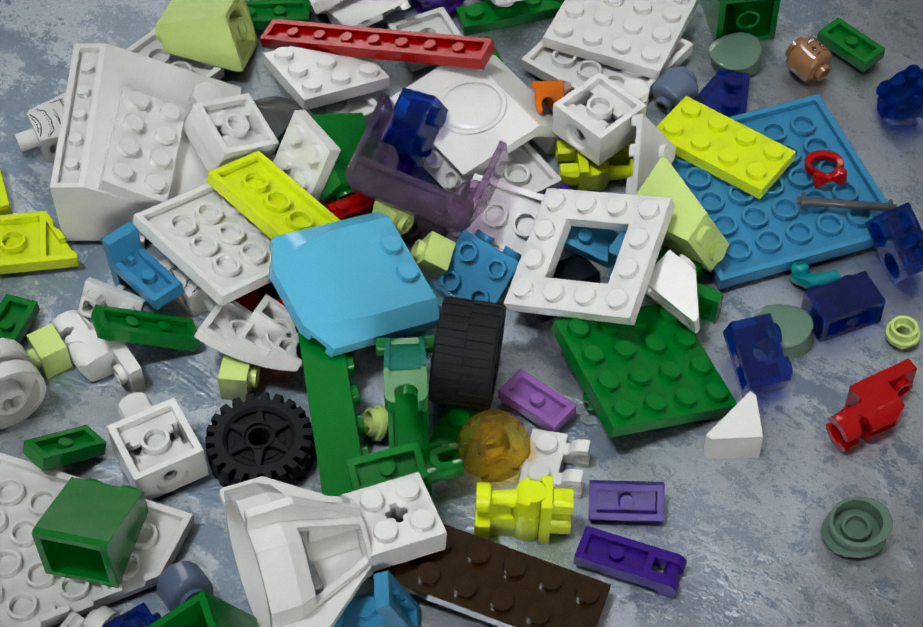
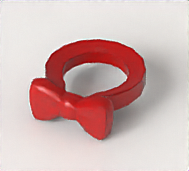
(839, 174)

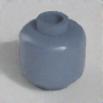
(673, 87)
(181, 582)

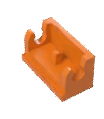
(549, 92)

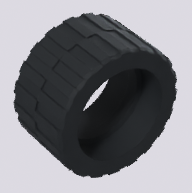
(466, 353)

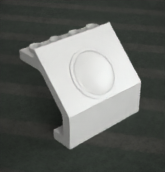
(481, 112)

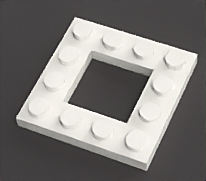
(618, 301)

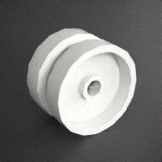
(20, 384)

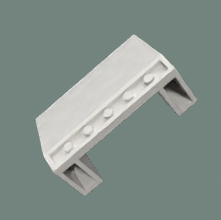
(86, 125)

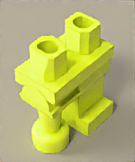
(588, 174)
(525, 512)

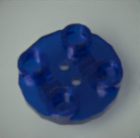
(901, 97)

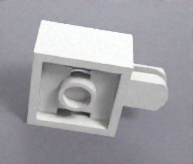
(599, 116)
(226, 126)
(156, 445)

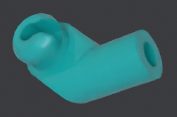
(802, 277)

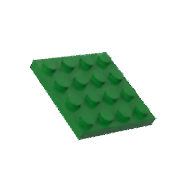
(643, 372)

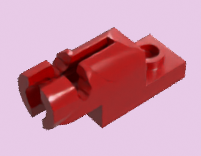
(872, 406)

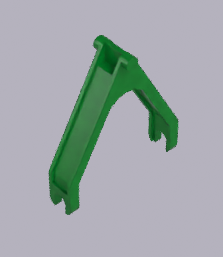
(406, 388)

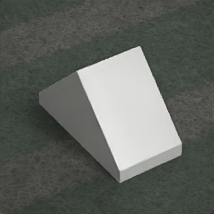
(737, 433)

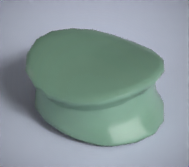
(736, 53)
(795, 327)
(857, 527)

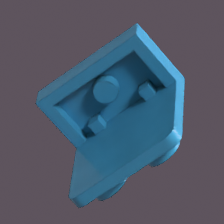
(479, 268)

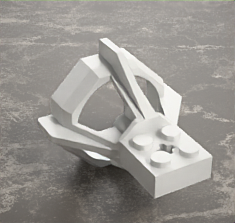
(338, 548)

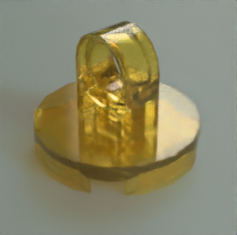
(493, 445)

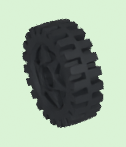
(276, 424)

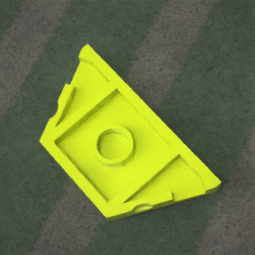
(33, 244)

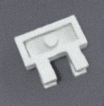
(549, 453)

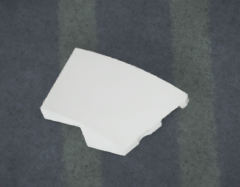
(362, 12)
(255, 337)

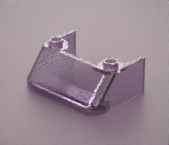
(376, 176)

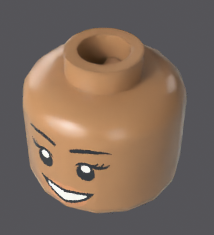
(808, 59)

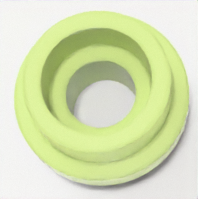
(902, 332)
(376, 422)

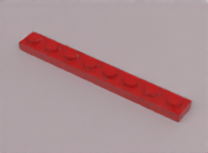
(380, 43)

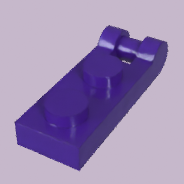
(630, 560)

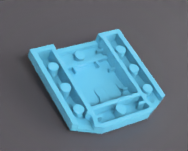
(351, 283)

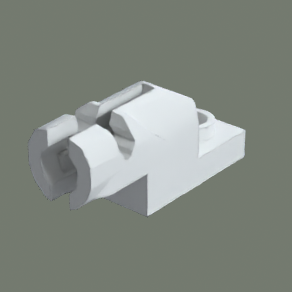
(96, 356)

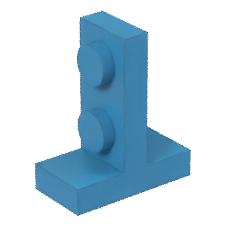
(596, 245)
(138, 269)
(385, 607)

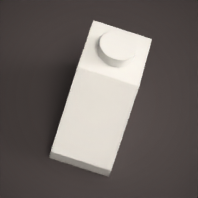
(676, 288)

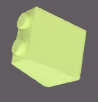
(208, 32)
(690, 227)

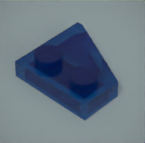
(726, 93)

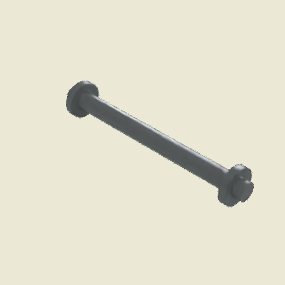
(862, 205)

